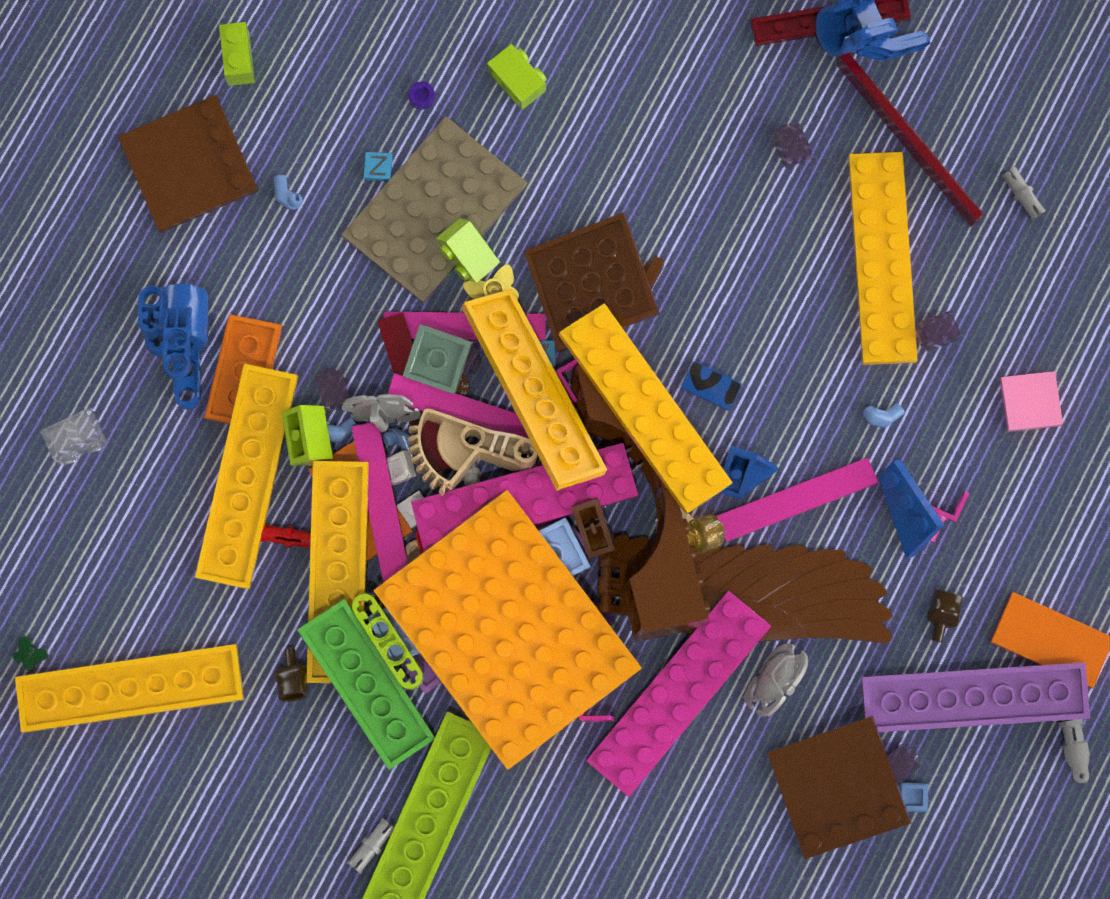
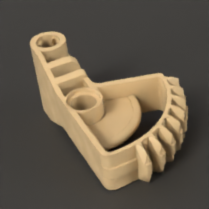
(495, 448)

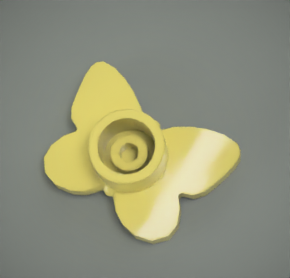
(500, 282)

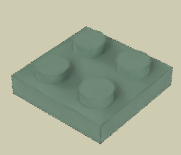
(437, 359)

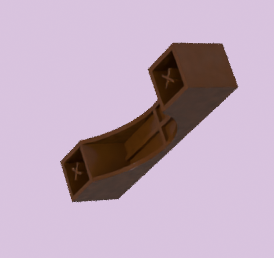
(666, 591)

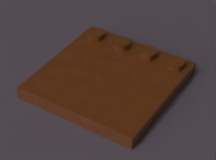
(188, 163)
(588, 270)
(839, 787)

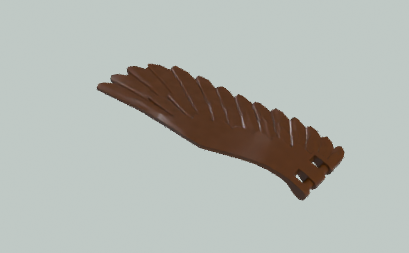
(788, 588)

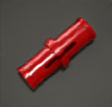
(286, 536)

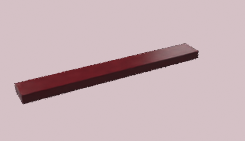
(909, 139)

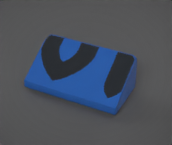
(711, 386)

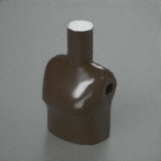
(944, 613)
(291, 678)

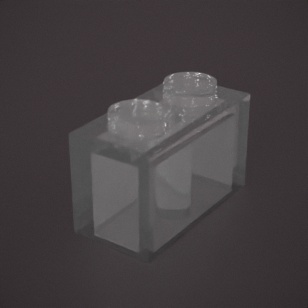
(74, 436)

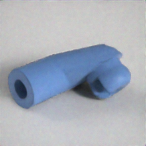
(283, 195)
(882, 418)
(340, 433)
(397, 437)

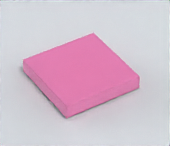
(1031, 401)

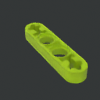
(384, 643)

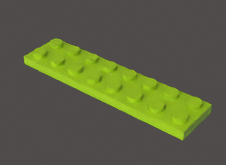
(431, 812)

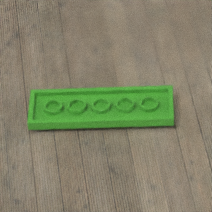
(366, 684)

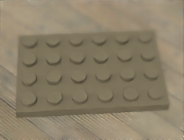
(436, 186)

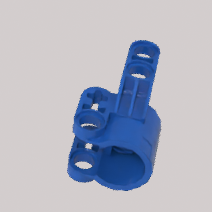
(859, 28)
(183, 327)

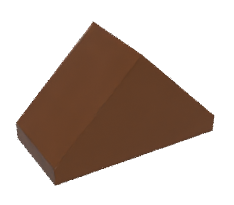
(593, 527)

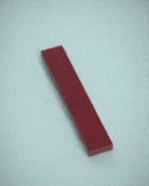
(803, 22)
(398, 347)

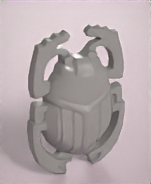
(380, 410)
(777, 677)

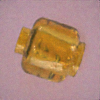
(706, 533)

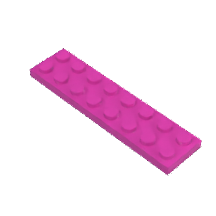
(531, 489)
(678, 693)

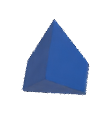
(745, 471)

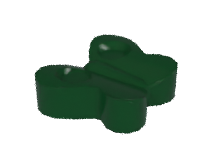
(28, 654)

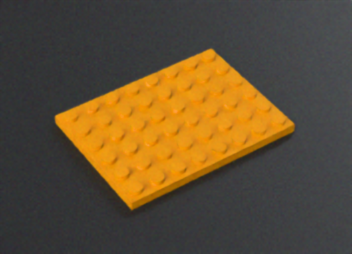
(507, 629)

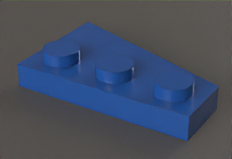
(909, 508)

